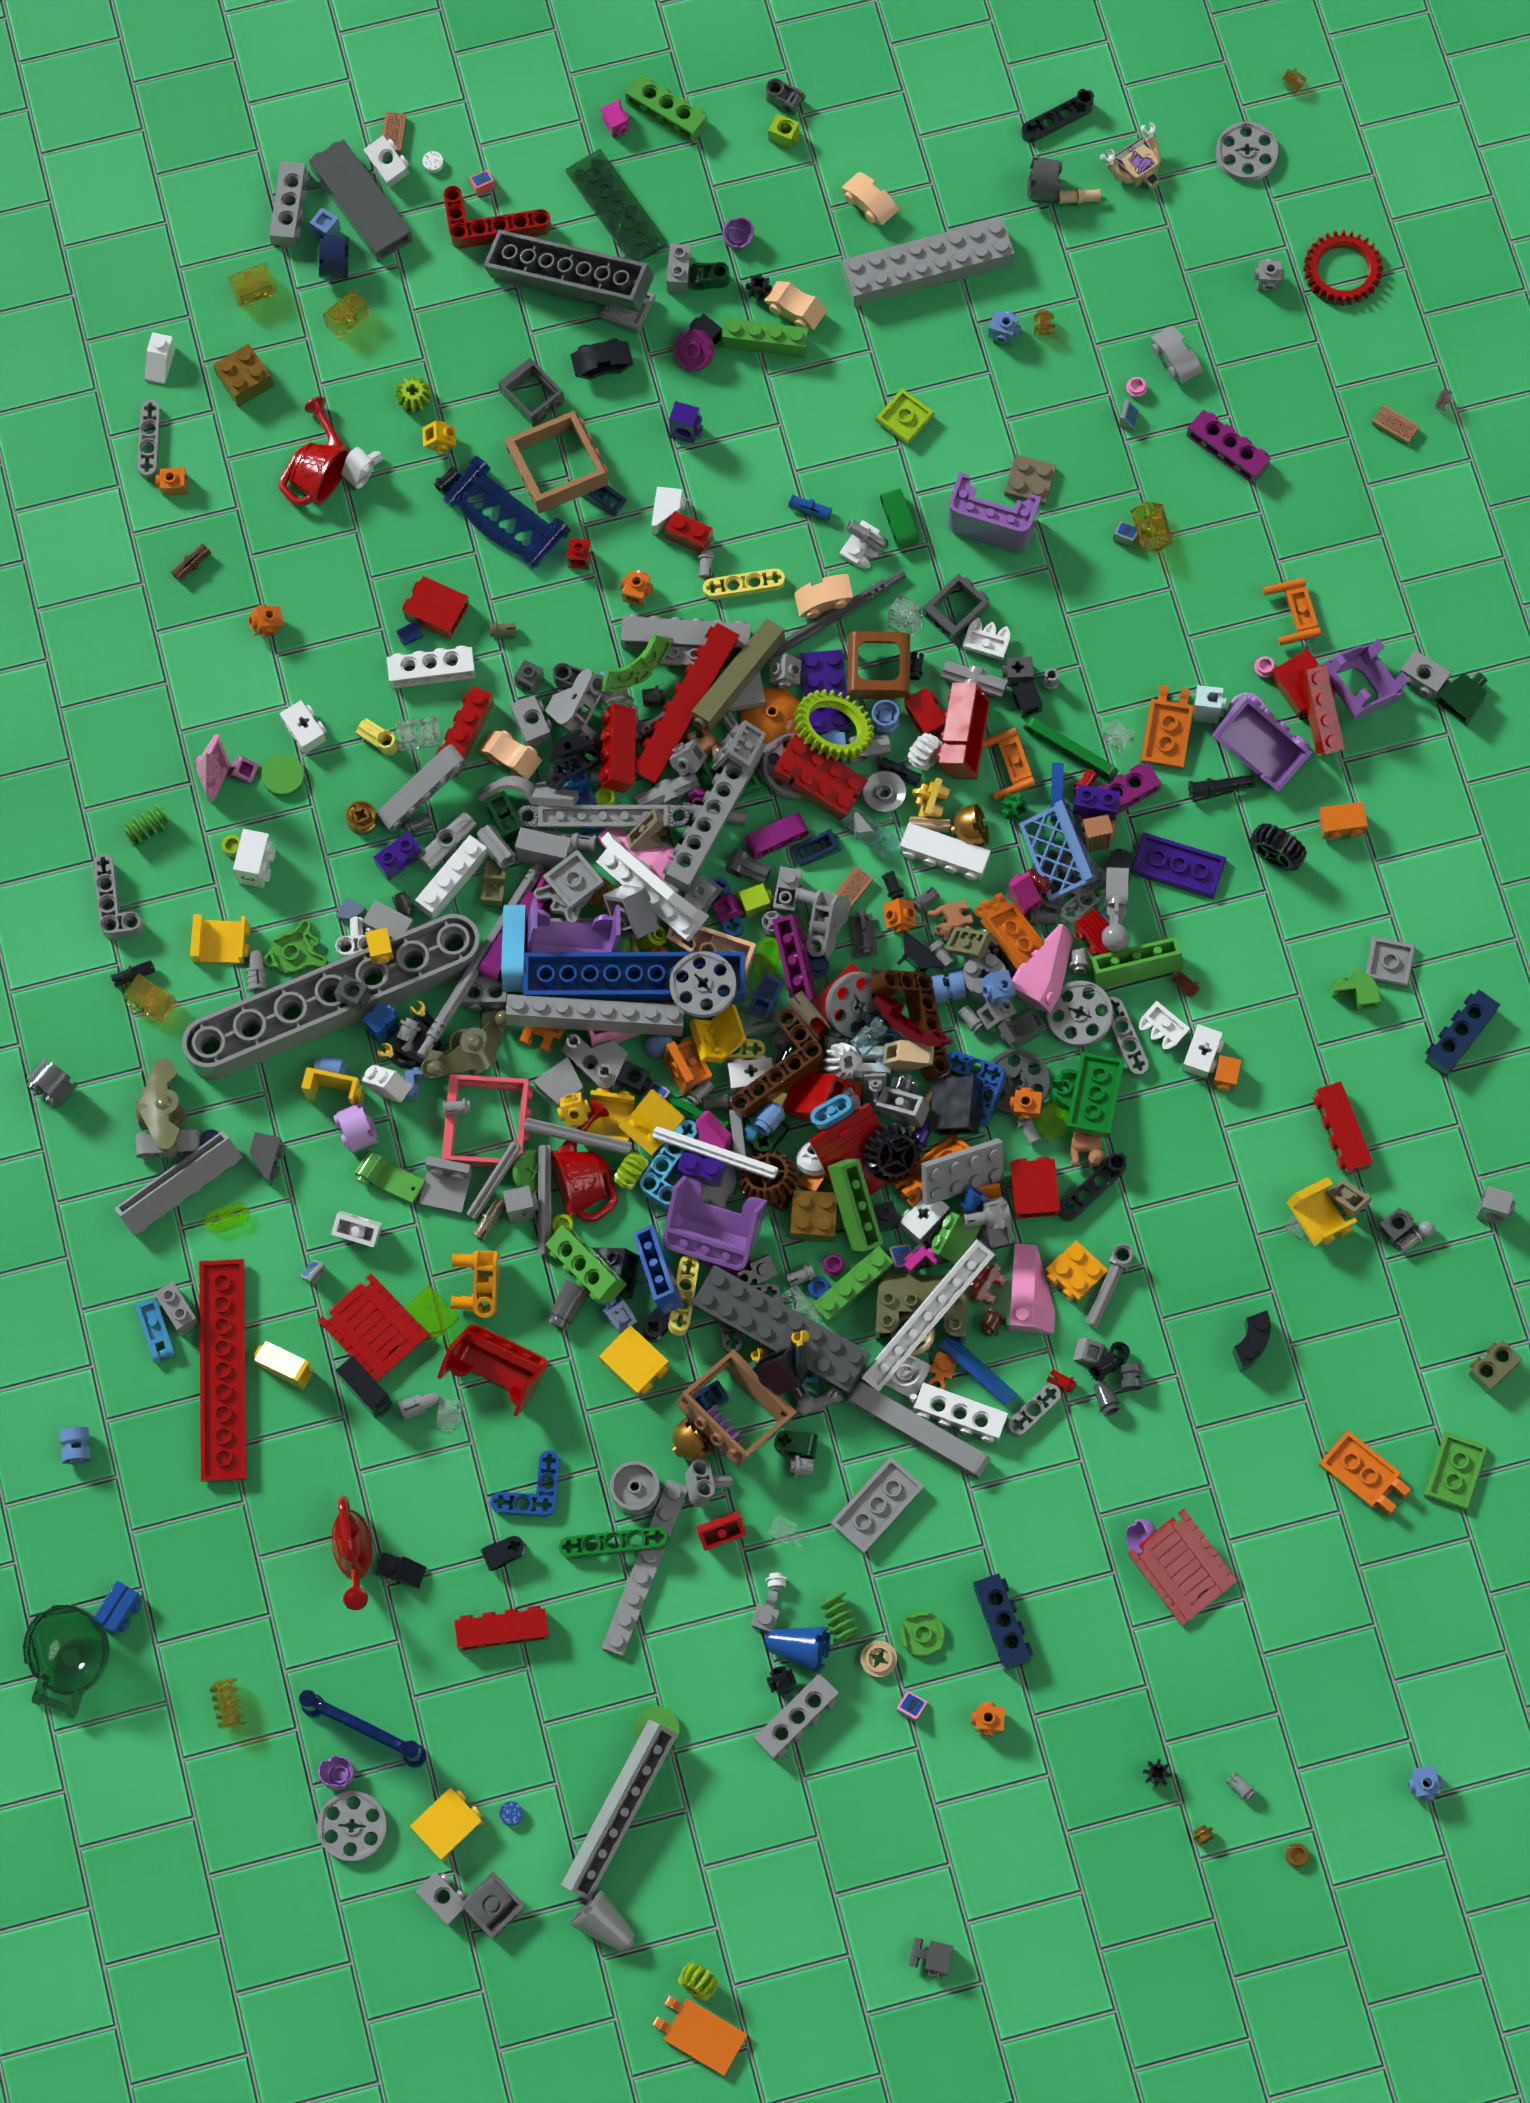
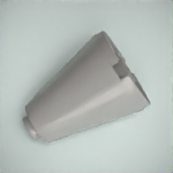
(604, 1922)

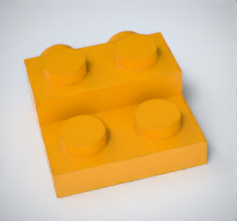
(1075, 1272)

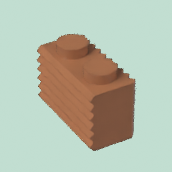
(1098, 832)

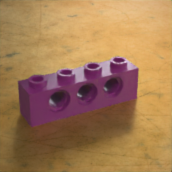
(1232, 457)
(1130, 796)
(794, 956)

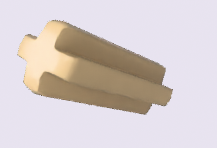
(933, 824)

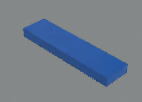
(978, 1370)

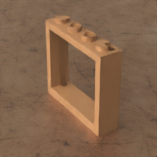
(566, 491)
(749, 1380)

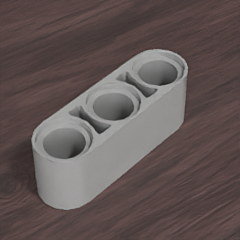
(187, 1143)

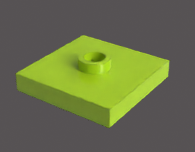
(905, 416)

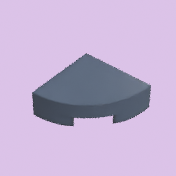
(350, 909)

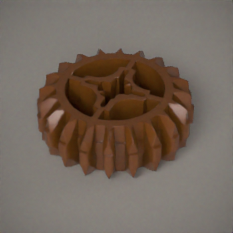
(770, 1189)

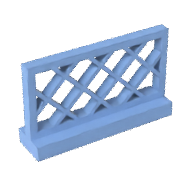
(1076, 847)

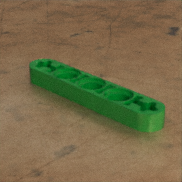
(1070, 749)
(603, 1540)

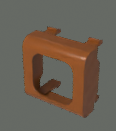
(878, 688)

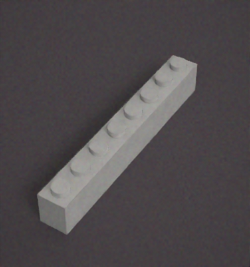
(594, 1015)
(619, 1810)

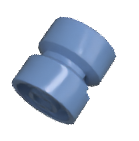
(885, 717)
(949, 987)
(75, 1437)

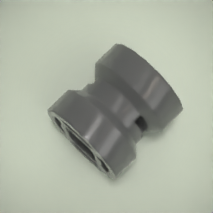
(1131, 1377)

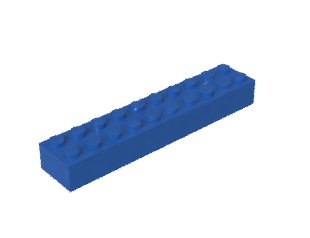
(619, 975)

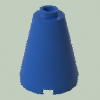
(800, 1645)

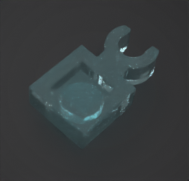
(867, 1037)

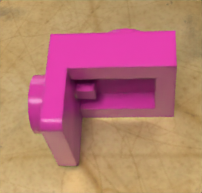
(914, 1259)

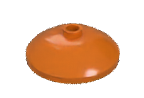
(781, 722)

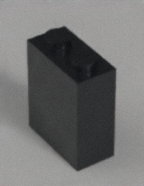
(956, 1105)
(364, 1387)

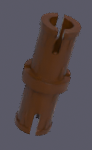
(191, 562)

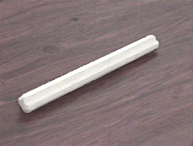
(715, 1152)

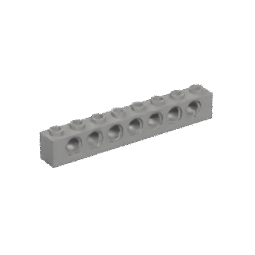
(684, 877)

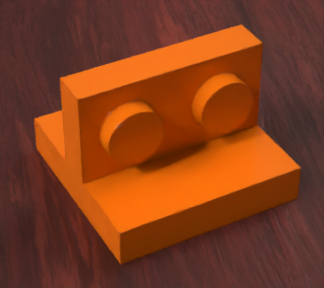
(686, 1065)

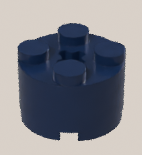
(333, 257)

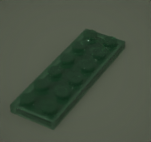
(616, 206)

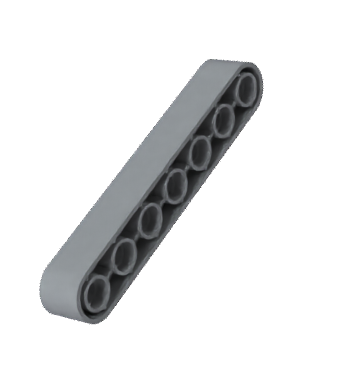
(309, 995)

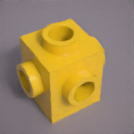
(439, 437)
(575, 1103)

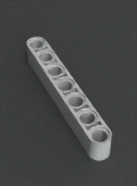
(918, 1430)

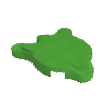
(294, 951)

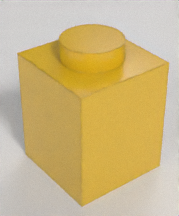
(379, 946)

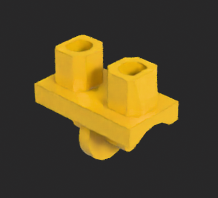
(934, 790)

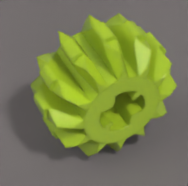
(421, 395)
(631, 1170)
(698, 1981)

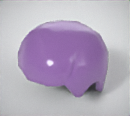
(738, 233)
(1138, 1533)
(336, 1772)

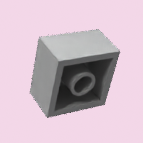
(635, 910)

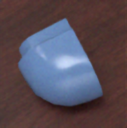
(656, 1046)

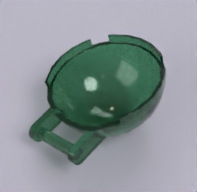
(66, 1655)

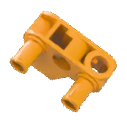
(485, 1282)

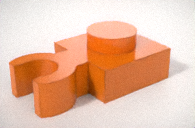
(942, 1368)

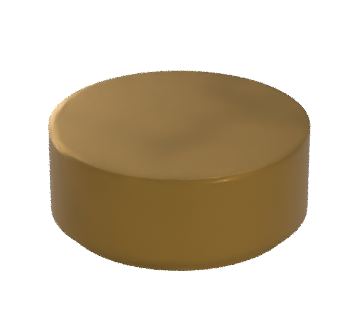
(1297, 1855)

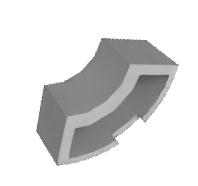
(1180, 361)

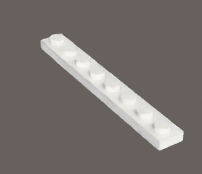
(927, 1315)

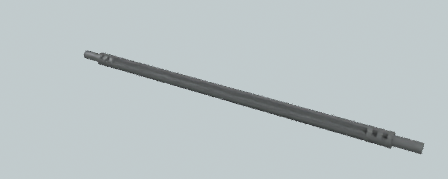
(808, 631)

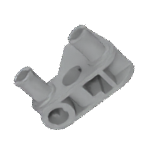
(568, 704)
(832, 915)
(605, 1058)
(995, 1218)

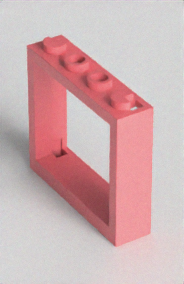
(485, 1082)

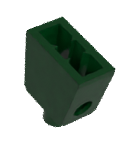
(1463, 697)

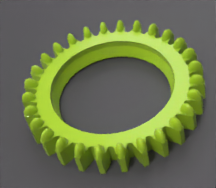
(863, 725)

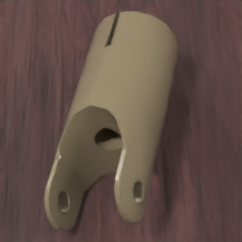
(806, 1010)

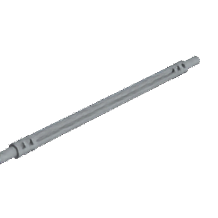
(473, 970)

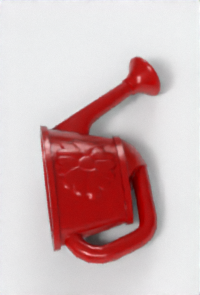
(314, 466)
(582, 1174)
(352, 1551)

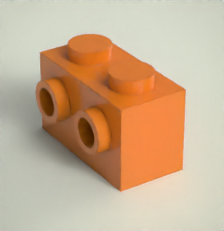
(1342, 820)

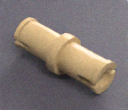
(1079, 196)

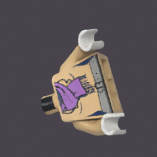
(1136, 162)

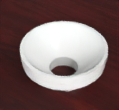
(808, 1162)

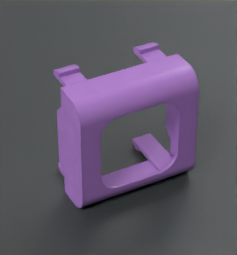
(1366, 660)

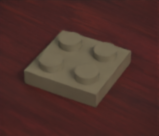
(1030, 477)

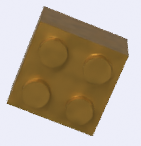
(243, 375)
(813, 1216)

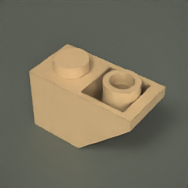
(907, 1055)

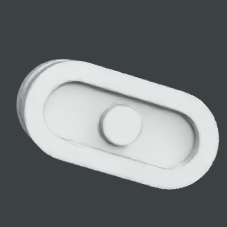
(875, 1054)

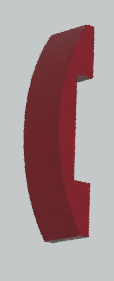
(892, 1009)

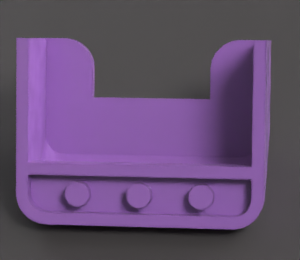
(709, 1230)

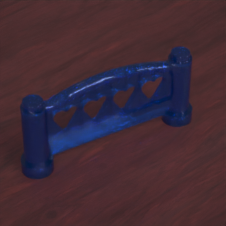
(474, 482)
(314, 1706)

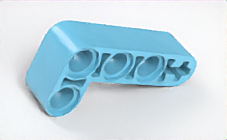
(513, 947)
(671, 1161)

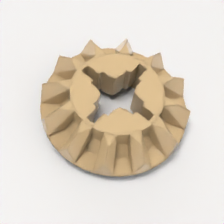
(889, 1656)

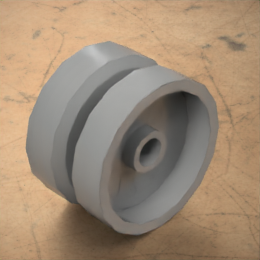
(638, 1475)

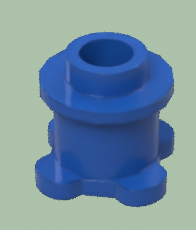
(972, 1200)

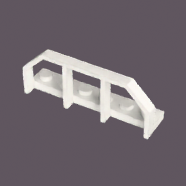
(664, 898)

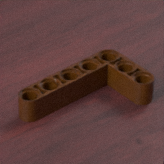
(921, 1006)
(781, 1069)

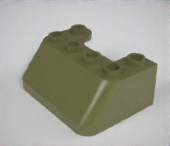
(906, 1294)

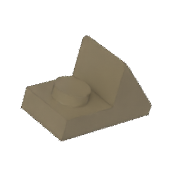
(646, 834)
(1349, 1198)

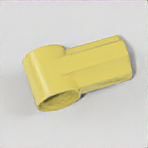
(377, 736)

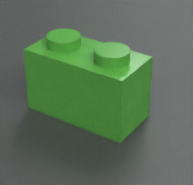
(954, 1238)

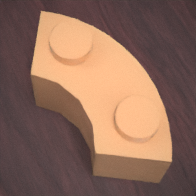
(874, 203)
(795, 305)
(831, 593)
(502, 749)

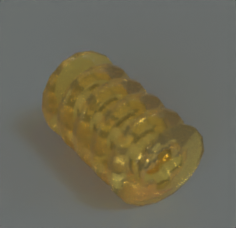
(227, 1704)

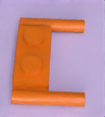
(1300, 608)
(1015, 761)

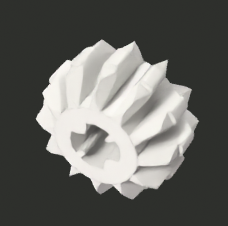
(925, 751)
(842, 1060)

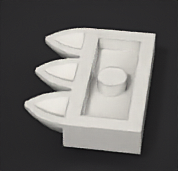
(856, 551)
(986, 641)
(1163, 1025)

